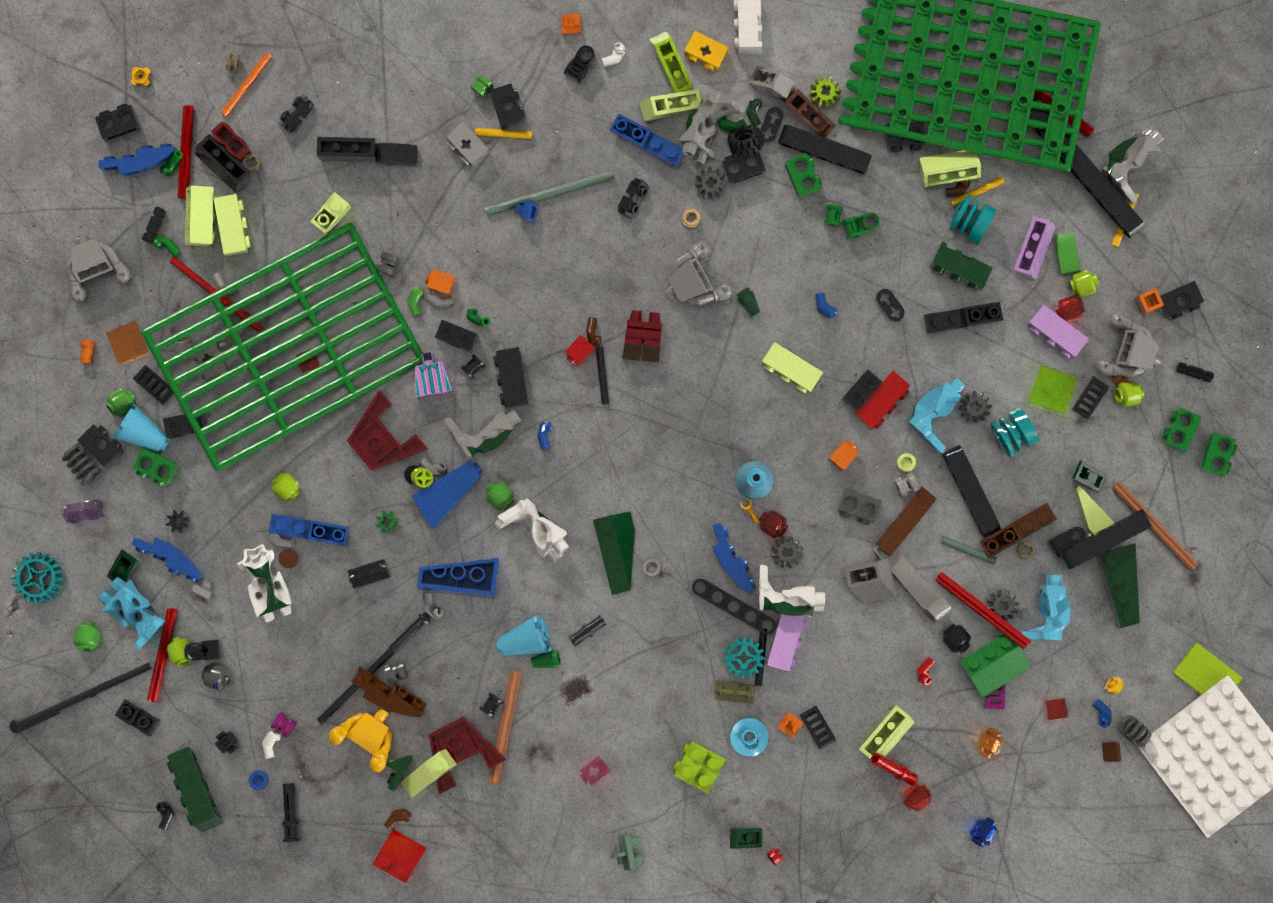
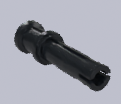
(290, 823)

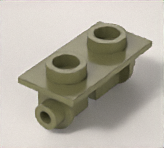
(734, 691)

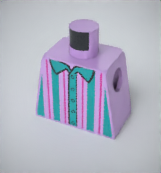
(431, 378)

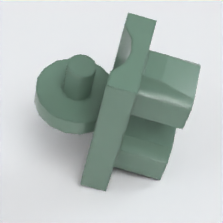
(625, 854)

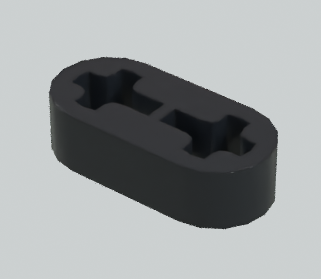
(775, 127)
(893, 302)

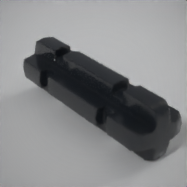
(153, 225)
(1194, 372)

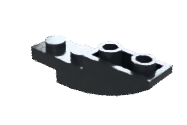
(963, 318)

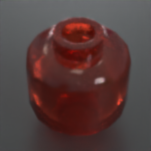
(1070, 308)
(773, 524)
(917, 797)

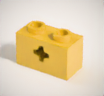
(699, 43)

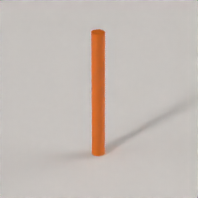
(246, 84)

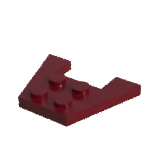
(375, 442)
(461, 741)

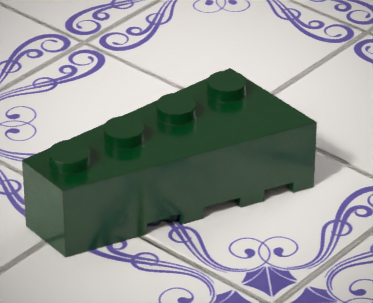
(1120, 580)
(193, 790)

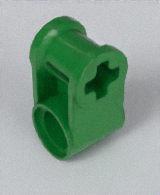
(859, 225)

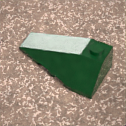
(616, 544)

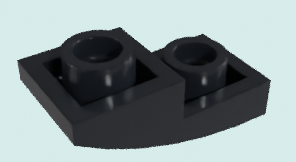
(396, 153)
(137, 717)

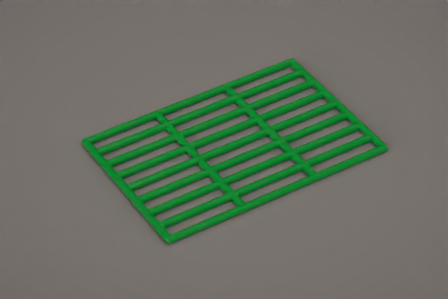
(258, 380)

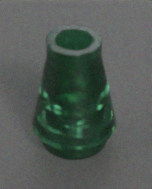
(748, 301)

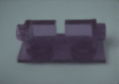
(74, 513)

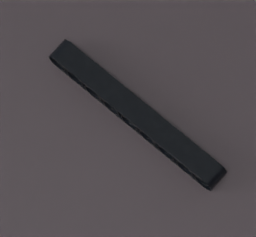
(1096, 184)

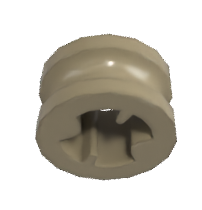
(233, 62)
(251, 157)
(1028, 544)

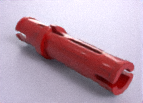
(899, 772)

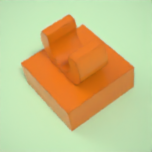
(571, 24)
(790, 724)

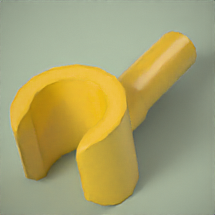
(749, 509)

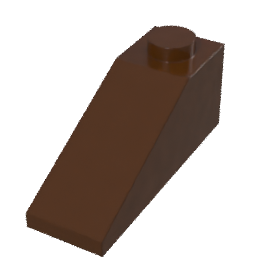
(809, 112)

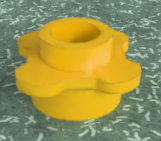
(140, 71)
(1114, 685)

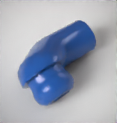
(824, 308)
(542, 434)
(1105, 713)

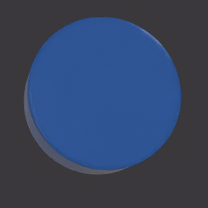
(258, 780)

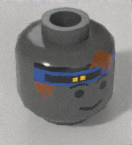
(216, 676)

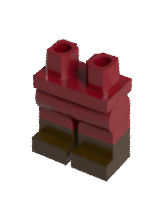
(646, 332)

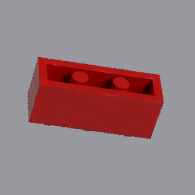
(883, 400)

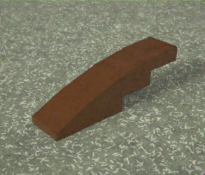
(905, 521)

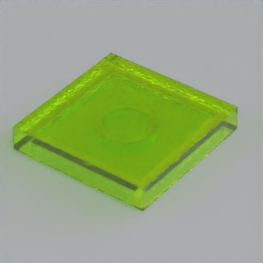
(1052, 389)

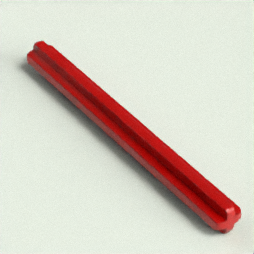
(983, 610)

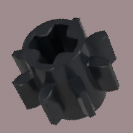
(172, 519)
(226, 742)

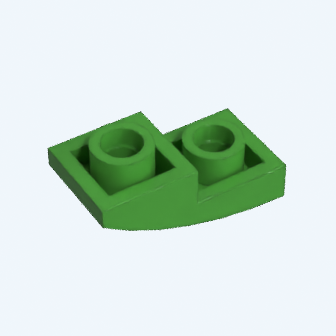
(1067, 253)

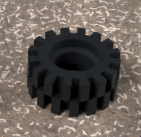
(745, 141)

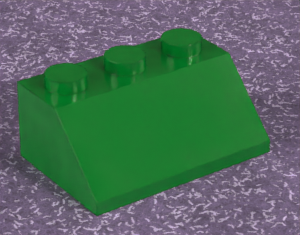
(995, 665)

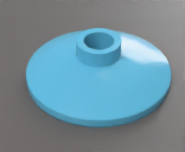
(757, 744)

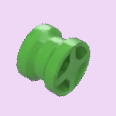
(481, 86)

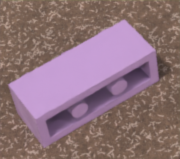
(1034, 248)
(1057, 332)
(786, 642)

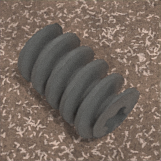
(80, 465)

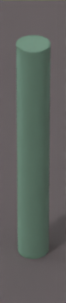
(968, 550)

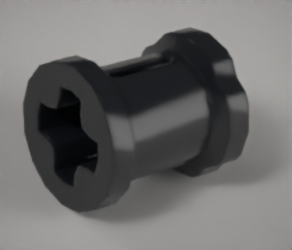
(473, 366)
(491, 705)

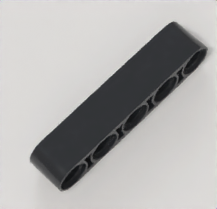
(824, 149)
(971, 491)
(1105, 539)
(743, 607)

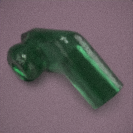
(751, 111)

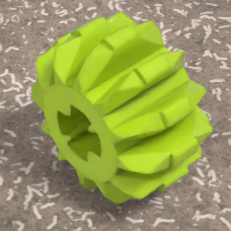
(817, 90)

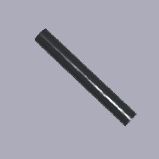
(602, 375)
(762, 645)

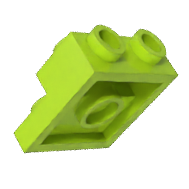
(698, 766)

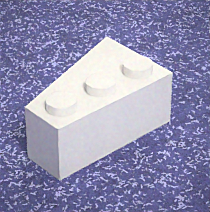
(748, 26)

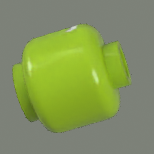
(1084, 283)
(1128, 394)
(285, 486)
(176, 652)

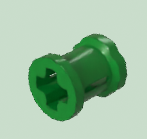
(833, 215)

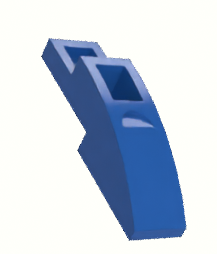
(647, 140)
(145, 160)
(308, 529)
(176, 559)
(736, 567)

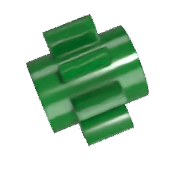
(382, 519)

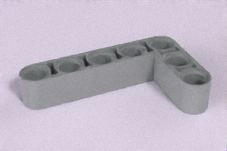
(933, 606)

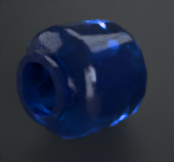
(983, 832)

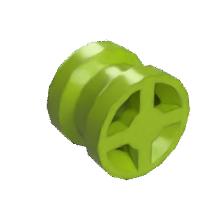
(423, 480)

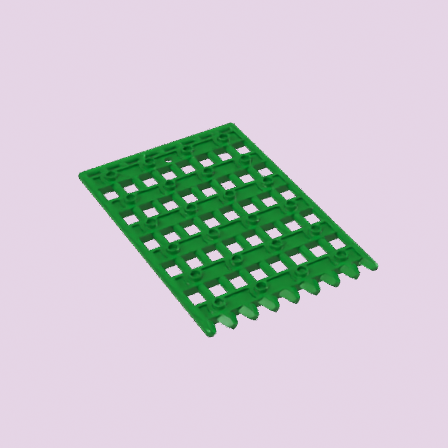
(1059, 110)

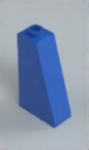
(445, 493)

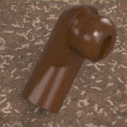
(960, 189)
(590, 331)
(397, 815)

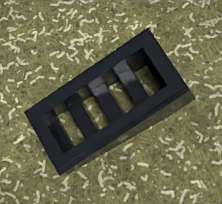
(137, 378)
(1093, 380)
(826, 742)

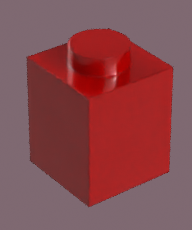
(579, 351)

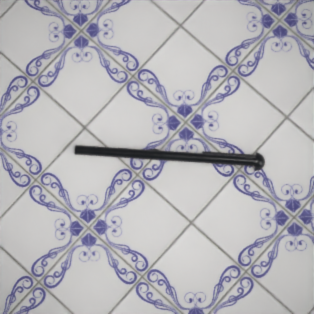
(409, 632)
(17, 727)

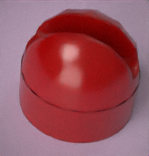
(774, 857)

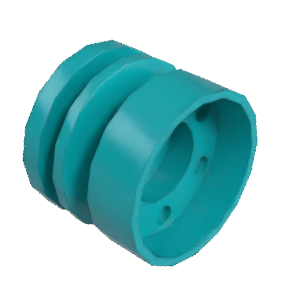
(972, 219)
(1016, 431)

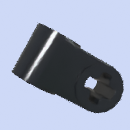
(580, 64)
(1065, 540)
(203, 650)

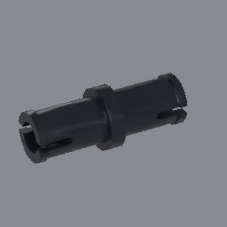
(587, 630)

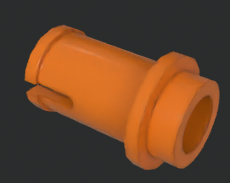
(86, 351)

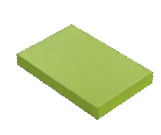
(1203, 670)

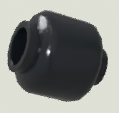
(956, 638)

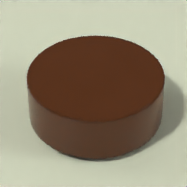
(288, 558)

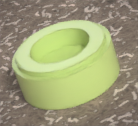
(906, 462)

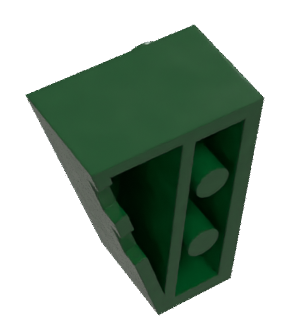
(960, 267)

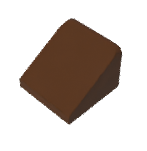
(1111, 751)

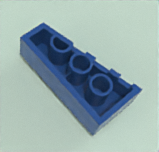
(462, 578)

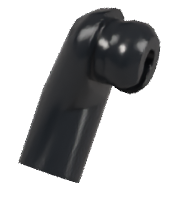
(166, 813)

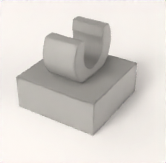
(202, 593)

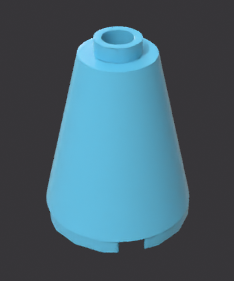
(141, 431)
(751, 488)
(526, 638)

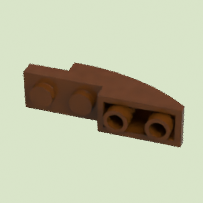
(1018, 530)
(392, 698)

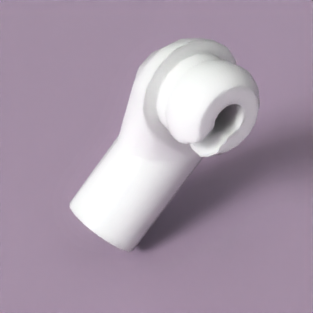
(616, 57)
(268, 742)

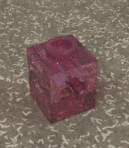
(596, 762)

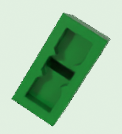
(797, 177)
(1185, 432)
(1213, 452)
(157, 463)

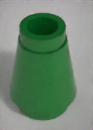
(546, 660)

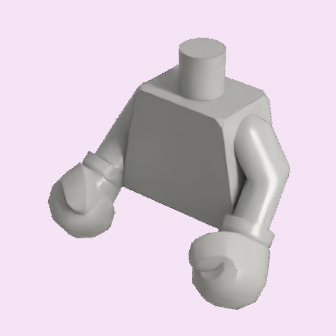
(89, 261)
(691, 282)
(1136, 352)

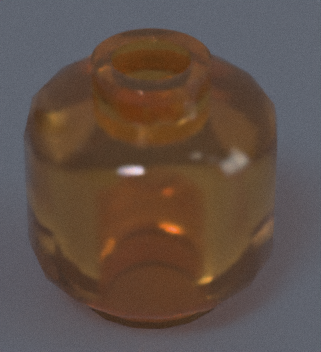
(990, 742)

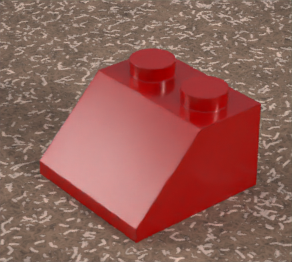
(399, 856)

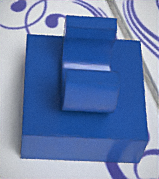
(527, 211)

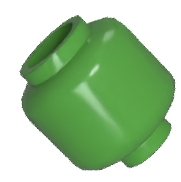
(120, 402)
(500, 496)
(86, 637)

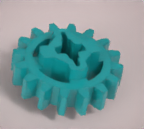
(743, 666)

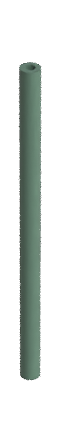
(550, 192)

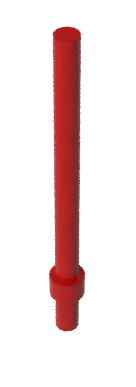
(208, 288)

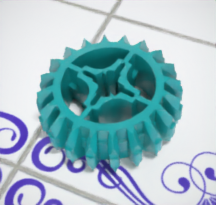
(42, 585)

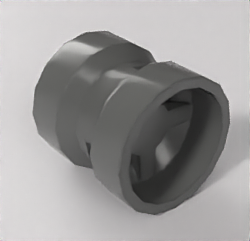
(389, 259)
(395, 671)

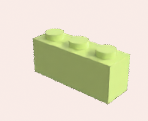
(949, 168)
(199, 216)
(232, 225)
(791, 368)
(887, 733)

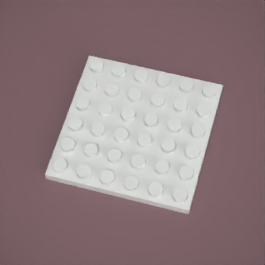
(1214, 756)

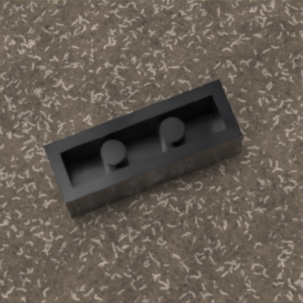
(346, 148)
(222, 163)
(511, 378)

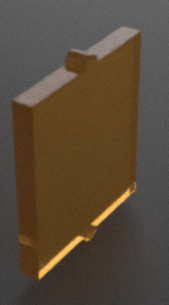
(127, 342)

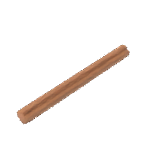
(1156, 527)
(505, 723)

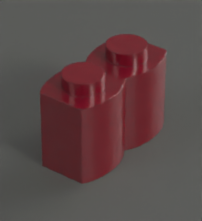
(234, 144)

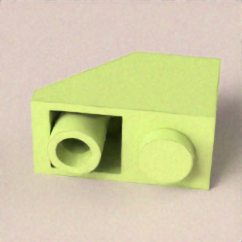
(331, 213)

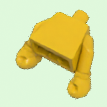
(369, 733)

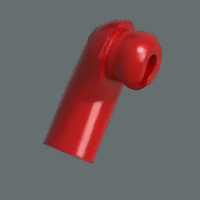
(923, 672)

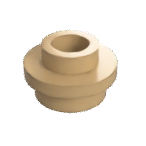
(693, 212)

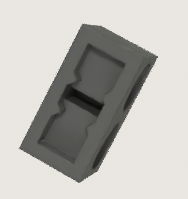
(860, 501)

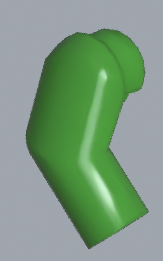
(413, 299)

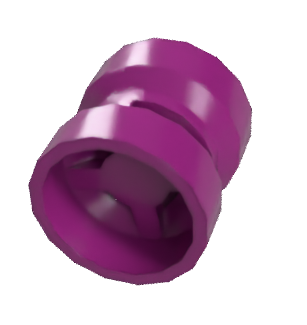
(284, 725)

